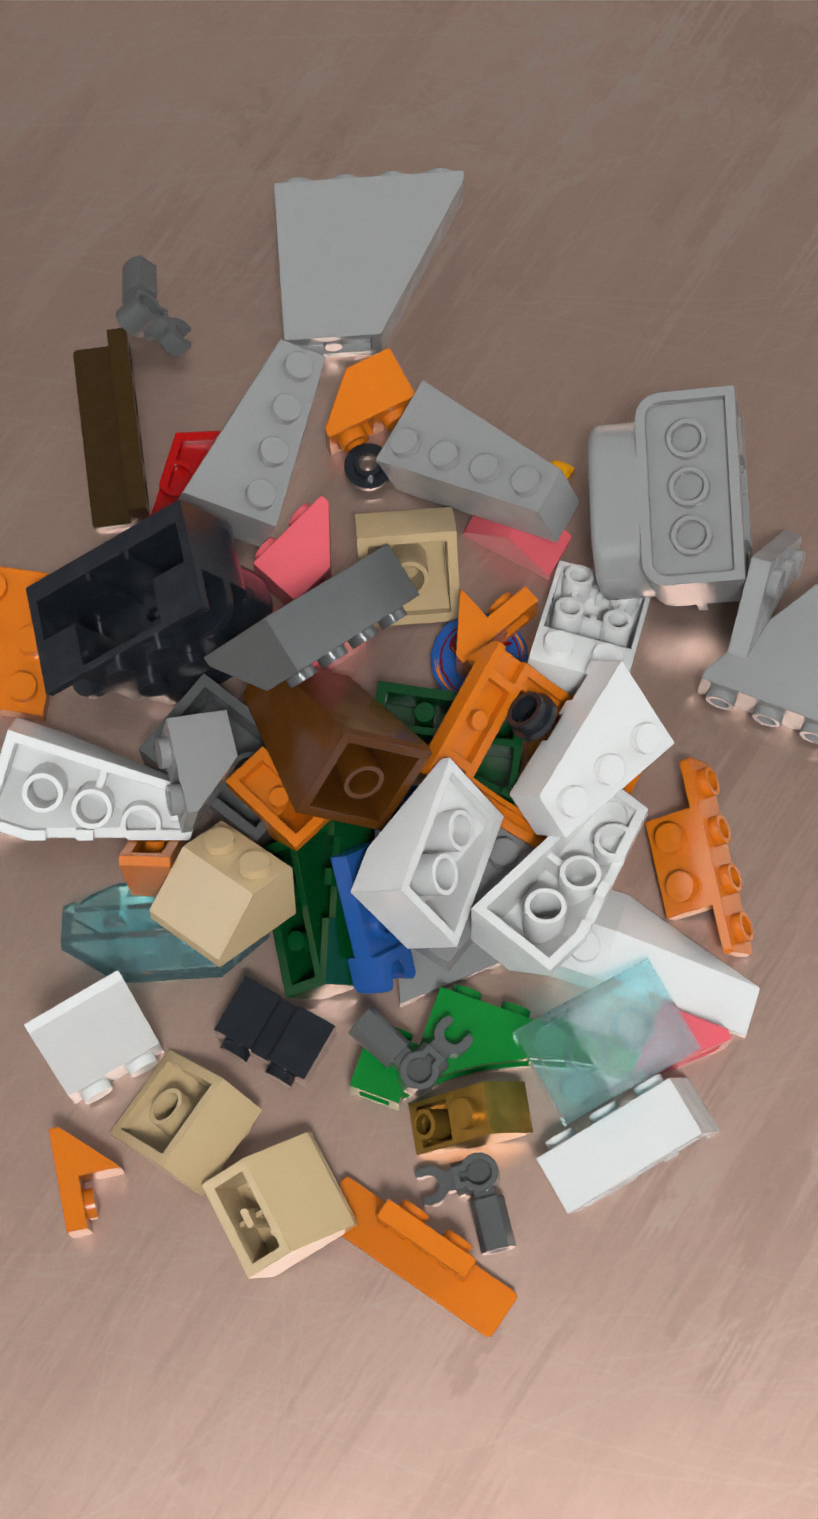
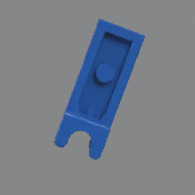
(376, 951)

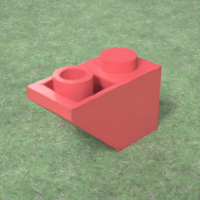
(300, 555)

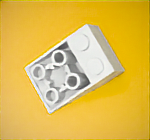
(583, 628)

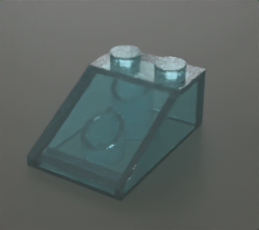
(605, 1041)

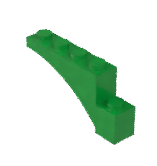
(490, 1050)

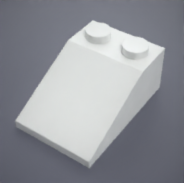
(430, 860)
(95, 1039)

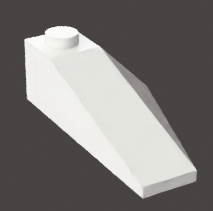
(78, 790)
(557, 891)
(692, 975)

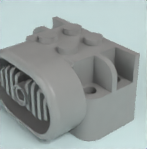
(672, 500)

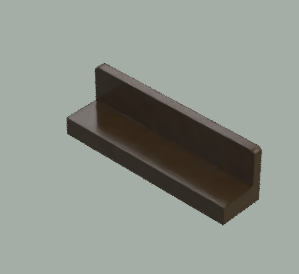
(111, 434)

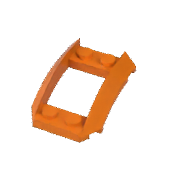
(477, 717)

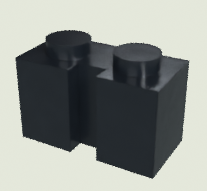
(274, 1033)

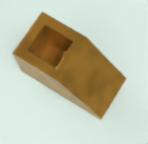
(471, 1117)

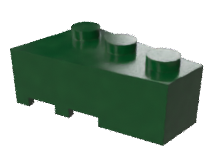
(423, 712)
(315, 941)

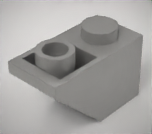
(198, 761)

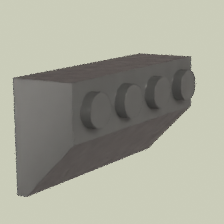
(319, 624)

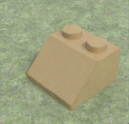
(427, 552)
(224, 894)
(186, 1121)

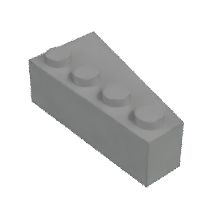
(256, 451)
(470, 465)

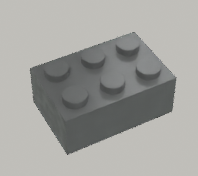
(210, 697)

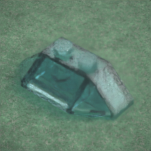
(116, 933)

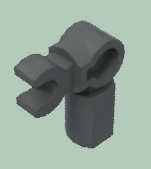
(142, 313)
(415, 1069)
(477, 1176)

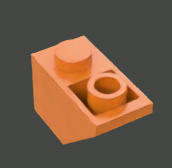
(367, 402)

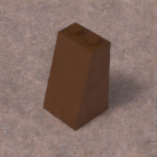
(337, 748)

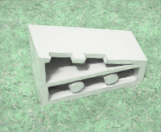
(592, 753)
(625, 1141)

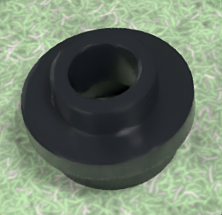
(363, 479)
(532, 715)

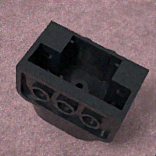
(146, 608)

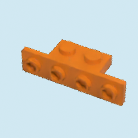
(696, 861)
(427, 1260)

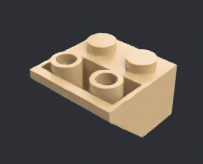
(279, 1205)

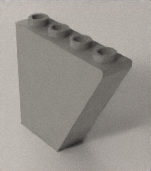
(358, 253)
(778, 676)

